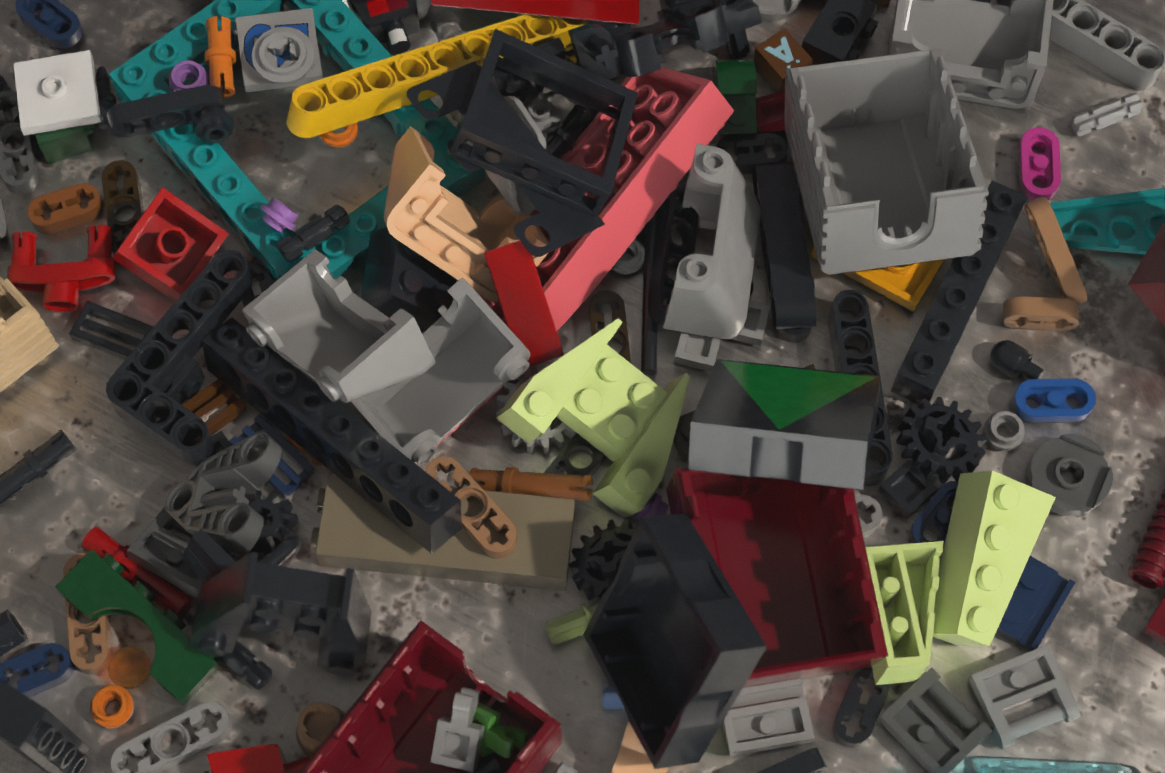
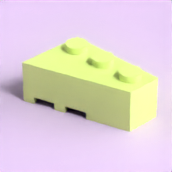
(905, 593)

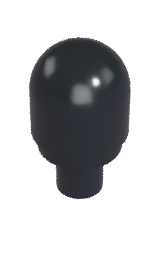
(1014, 360)

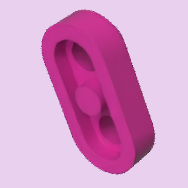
(1039, 167)

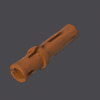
(532, 483)

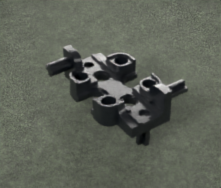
(630, 51)

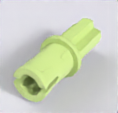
(570, 625)

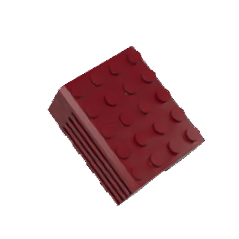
(794, 566)
(398, 715)

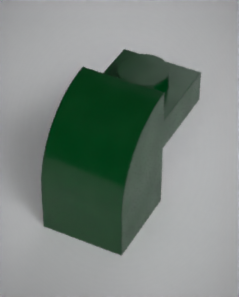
(738, 86)

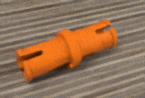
(220, 55)

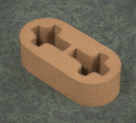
(1041, 313)

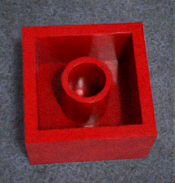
(170, 245)

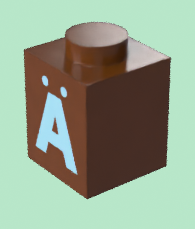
(778, 55)

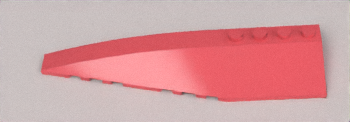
(666, 124)

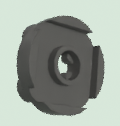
(1091, 467)

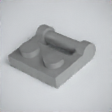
(1017, 683)

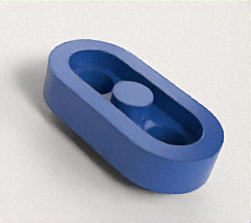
(1051, 400)

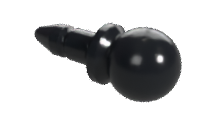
(105, 97)

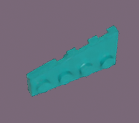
(1112, 221)

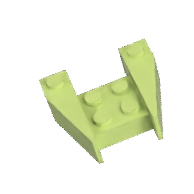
(611, 409)

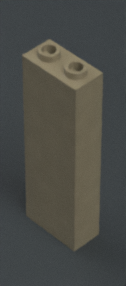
(364, 539)

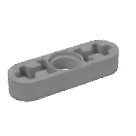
(189, 749)

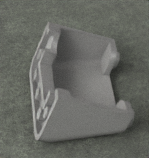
(988, 48)
(714, 290)
(336, 333)
(472, 360)

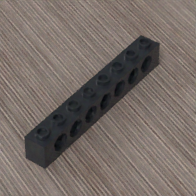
(334, 436)

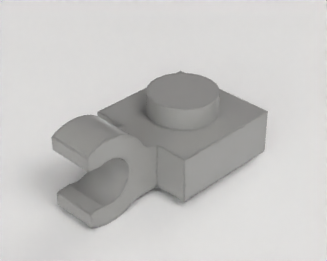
(457, 738)

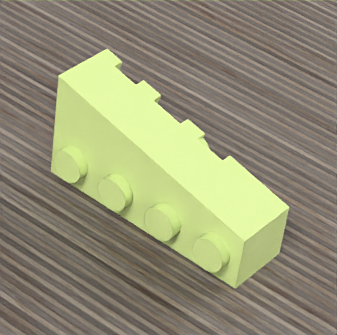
(985, 554)

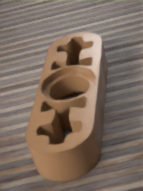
(1055, 250)
(499, 521)
(79, 644)

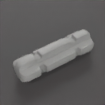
(1106, 114)

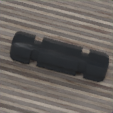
(313, 233)
(244, 663)

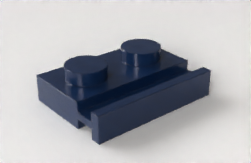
(1034, 604)

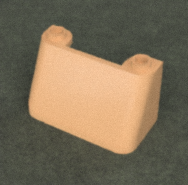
(442, 224)

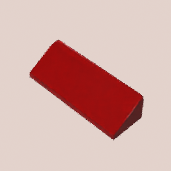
(524, 301)

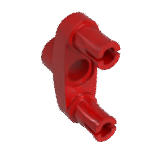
(62, 281)

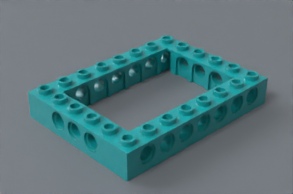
(221, 179)

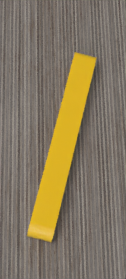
(384, 83)

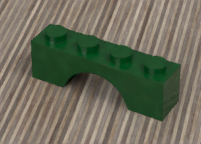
(101, 591)

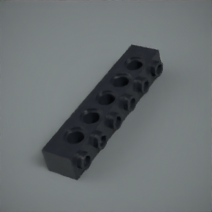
(957, 299)

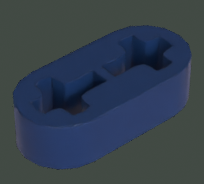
(34, 660)

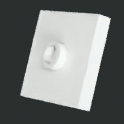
(57, 92)

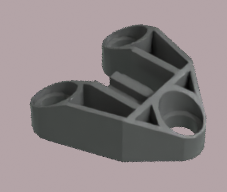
(217, 492)

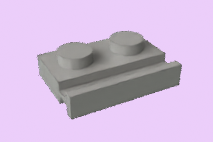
(768, 718)

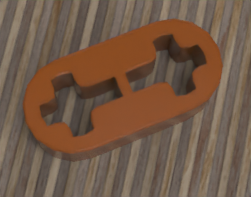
(65, 208)

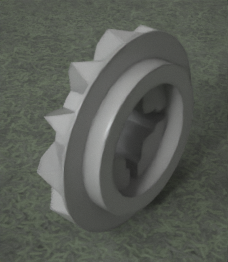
(276, 43)

